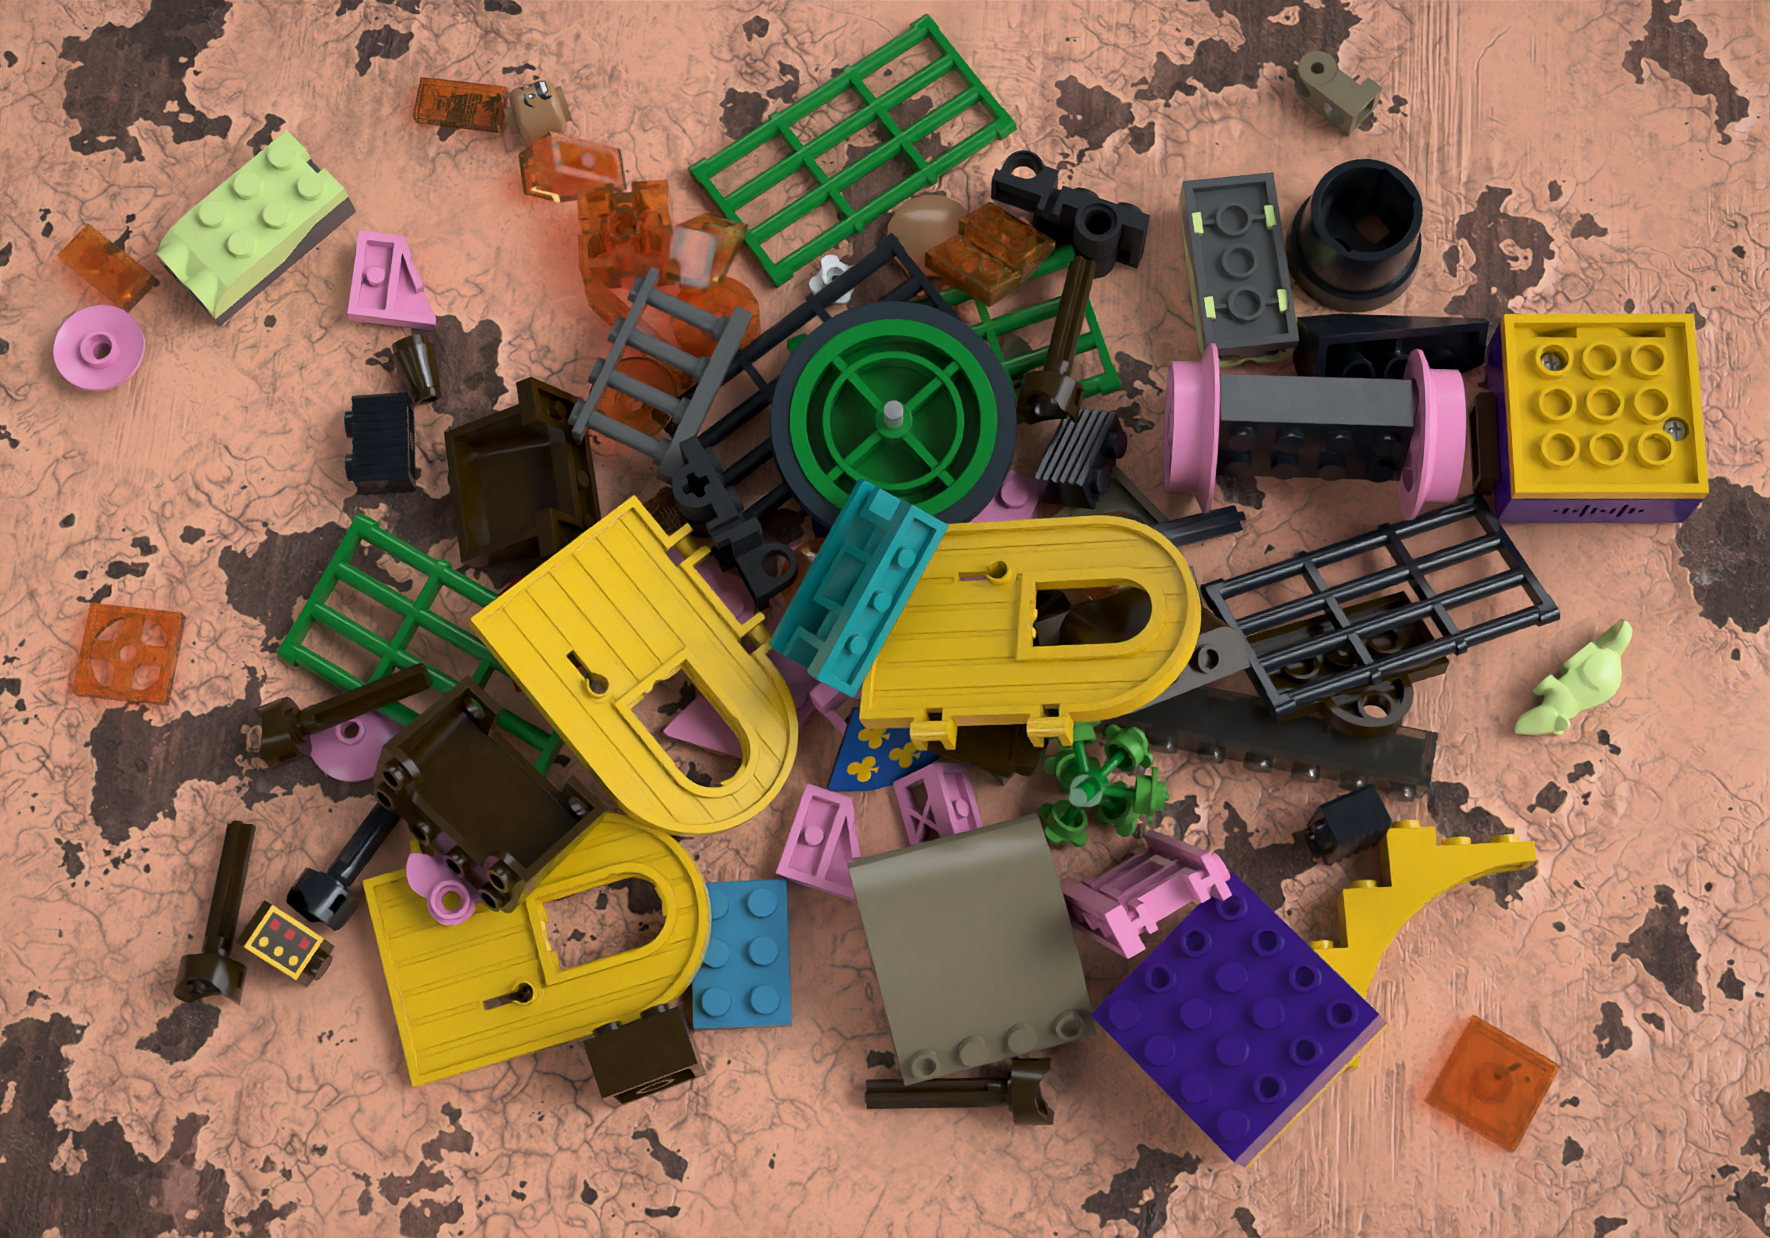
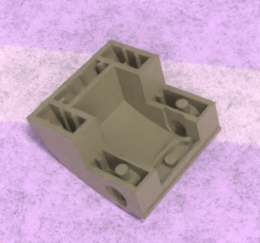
(972, 948)

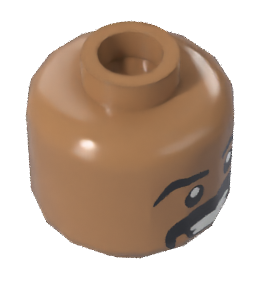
(537, 110)

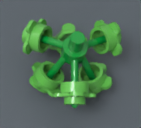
(1089, 784)

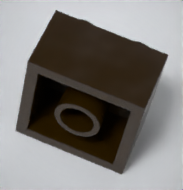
(643, 1055)

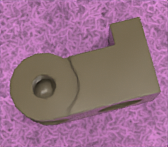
(1334, 92)

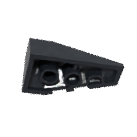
(1382, 344)

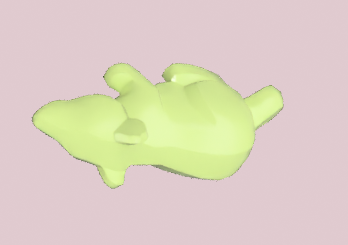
(1586, 683)

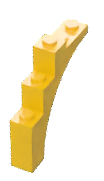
(1412, 876)

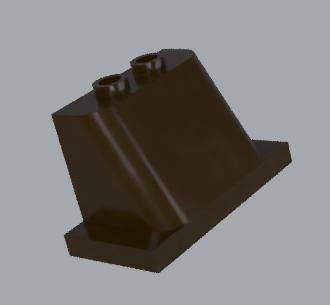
(521, 479)
(1123, 615)

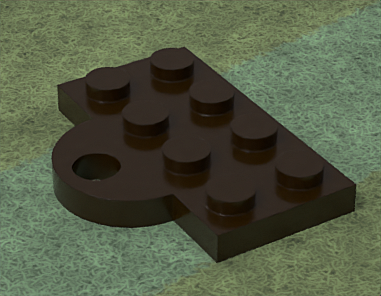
(1346, 709)

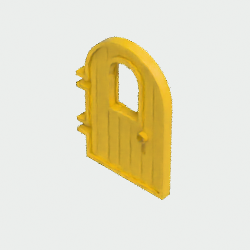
(631, 625)
(971, 642)
(447, 972)

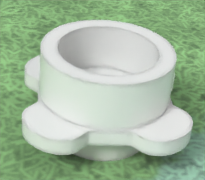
(830, 268)

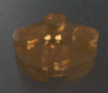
(717, 299)

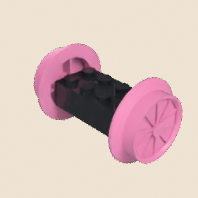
(1315, 429)

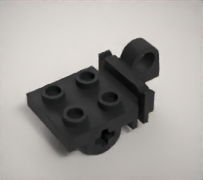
(1073, 216)
(718, 514)

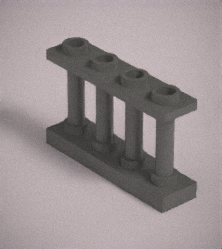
(705, 371)

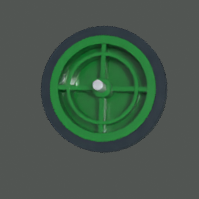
(894, 402)

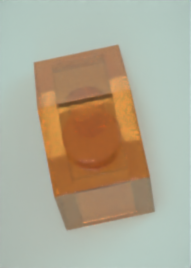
(561, 162)
(703, 251)

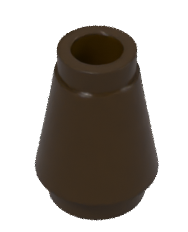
(418, 367)

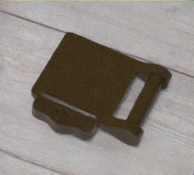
(993, 748)

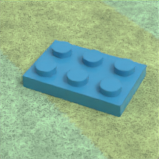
(747, 958)

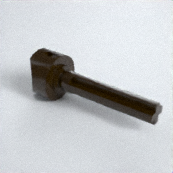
(1053, 392)
(288, 729)
(213, 970)
(1019, 1092)

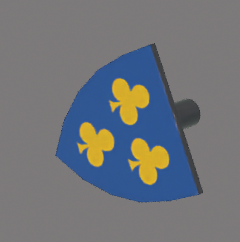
(874, 757)

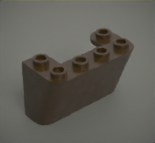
(481, 798)

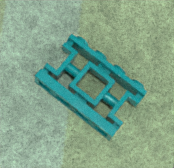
(857, 586)

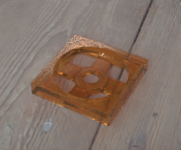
(102, 616)

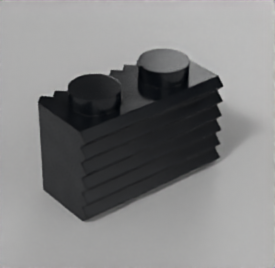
(381, 443)
(1080, 459)
(1348, 825)

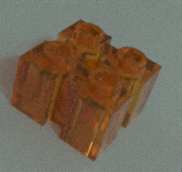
(610, 216)

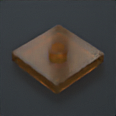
(1492, 1083)

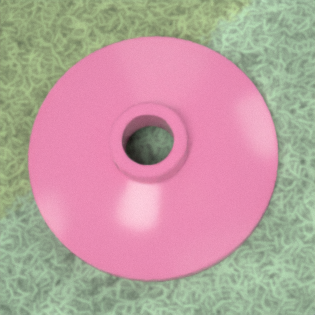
(87, 335)
(356, 757)

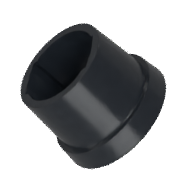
(1370, 272)

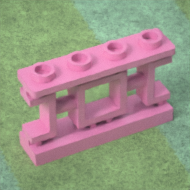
(1143, 891)

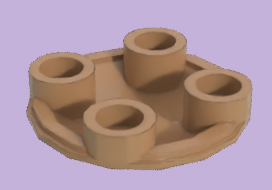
(923, 225)

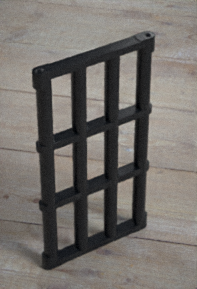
(813, 306)
(1407, 569)

